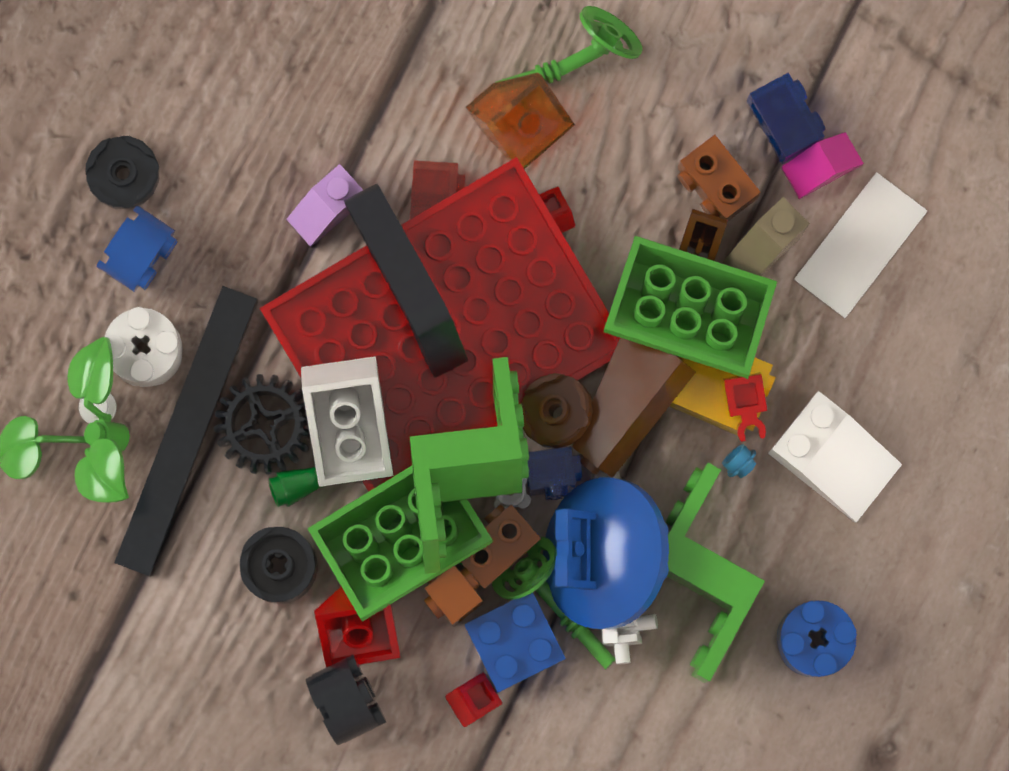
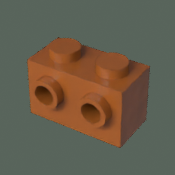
(722, 178)
(503, 550)
(453, 595)

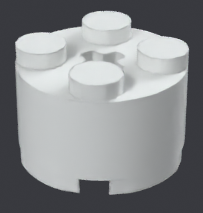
(164, 341)

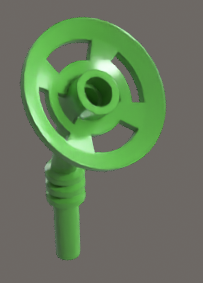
(605, 40)
(535, 580)

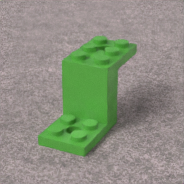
(469, 464)
(708, 575)

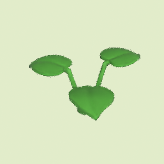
(102, 470)

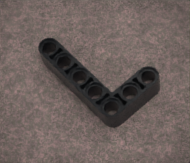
(407, 280)

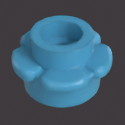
(739, 461)

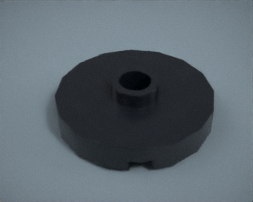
(114, 155)

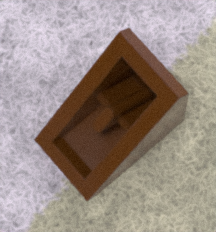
(703, 234)

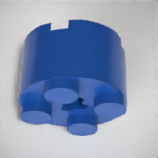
(137, 249)
(838, 638)

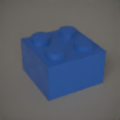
(514, 642)

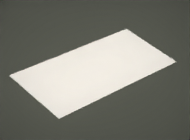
(860, 245)

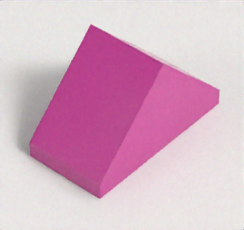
(821, 164)

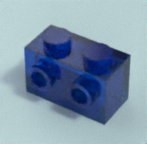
(786, 117)
(553, 472)

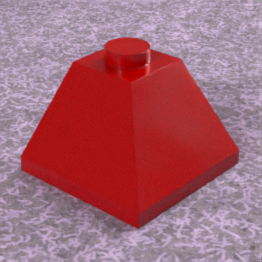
(346, 635)

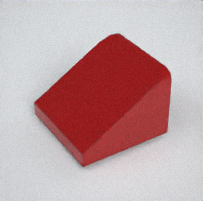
(558, 209)
(473, 699)

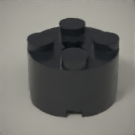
(279, 543)
(345, 700)

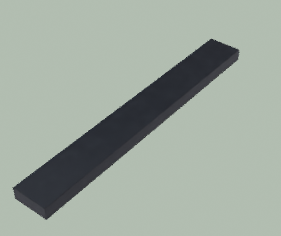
(186, 431)

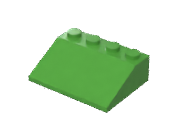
(690, 307)
(378, 546)

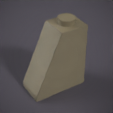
(768, 239)

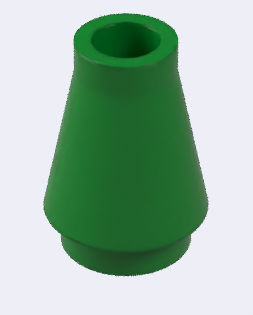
(293, 485)

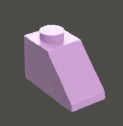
(324, 205)

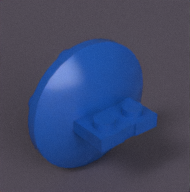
(608, 553)

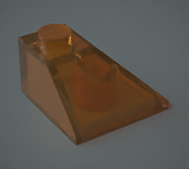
(520, 117)

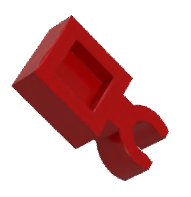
(746, 399)

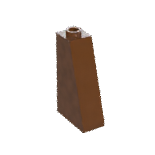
(629, 403)

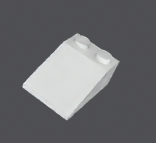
(346, 421)
(835, 457)

